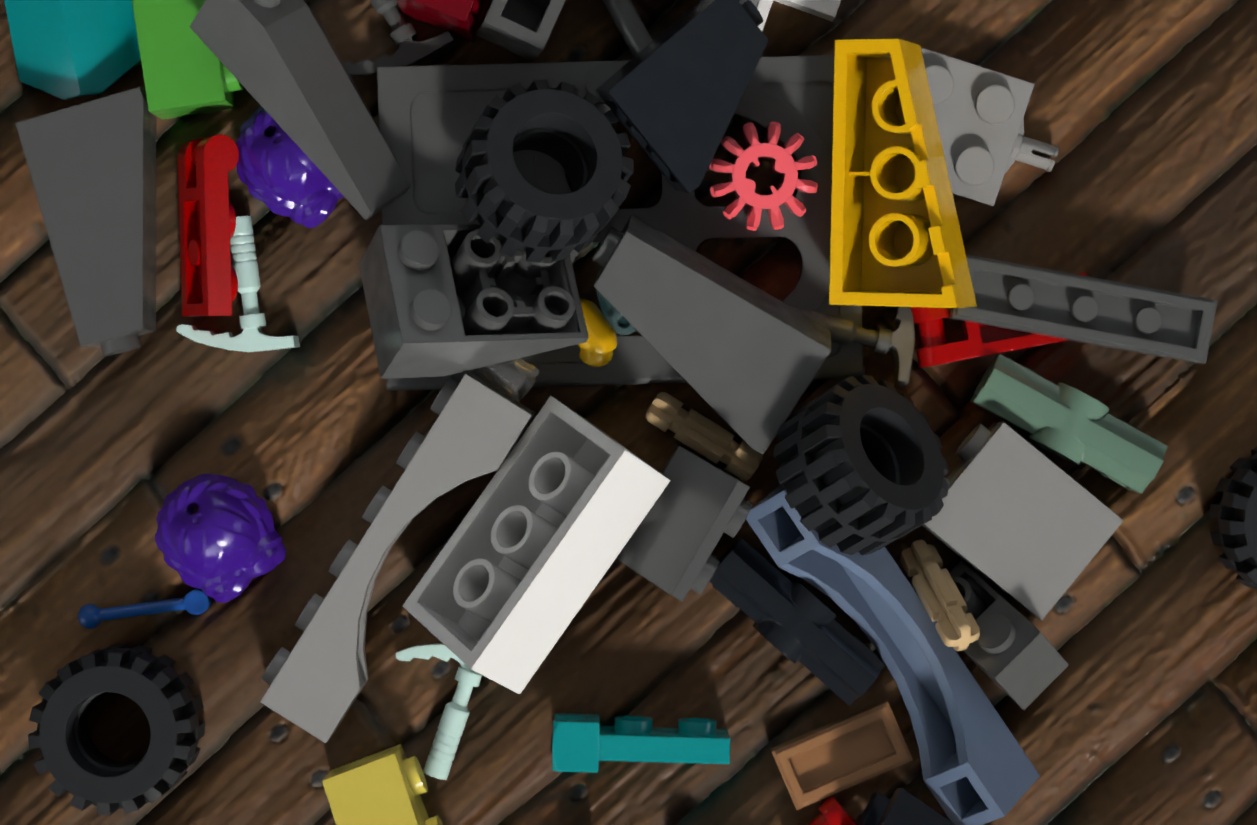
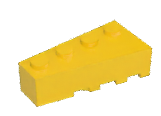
(891, 188)

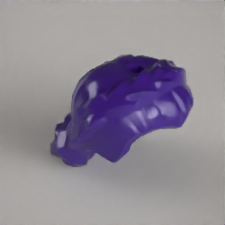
(283, 173)
(221, 542)

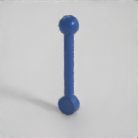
(194, 602)

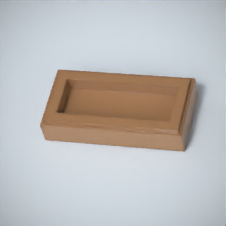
(841, 754)

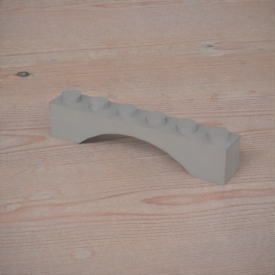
(329, 663)

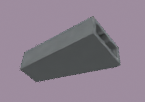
(99, 210)
(714, 328)

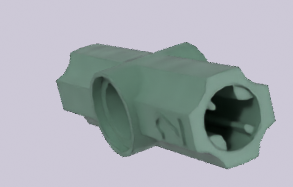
(1069, 424)

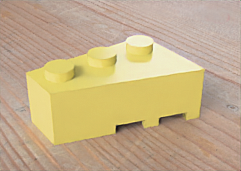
(379, 791)

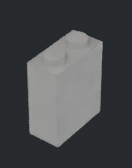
(1020, 518)

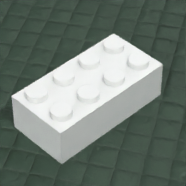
(534, 546)

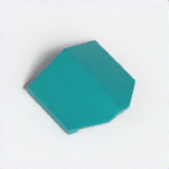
(73, 44)

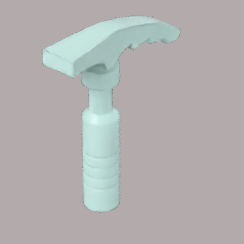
(246, 267)
(454, 713)

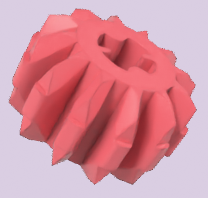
(781, 163)

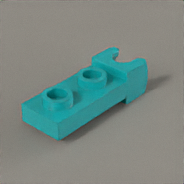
(582, 742)

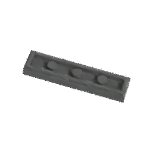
(1089, 310)

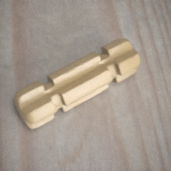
(703, 436)
(939, 595)

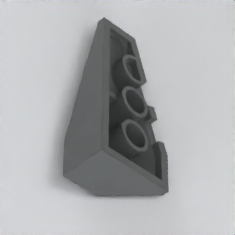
(303, 84)

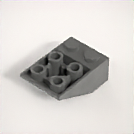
(458, 304)

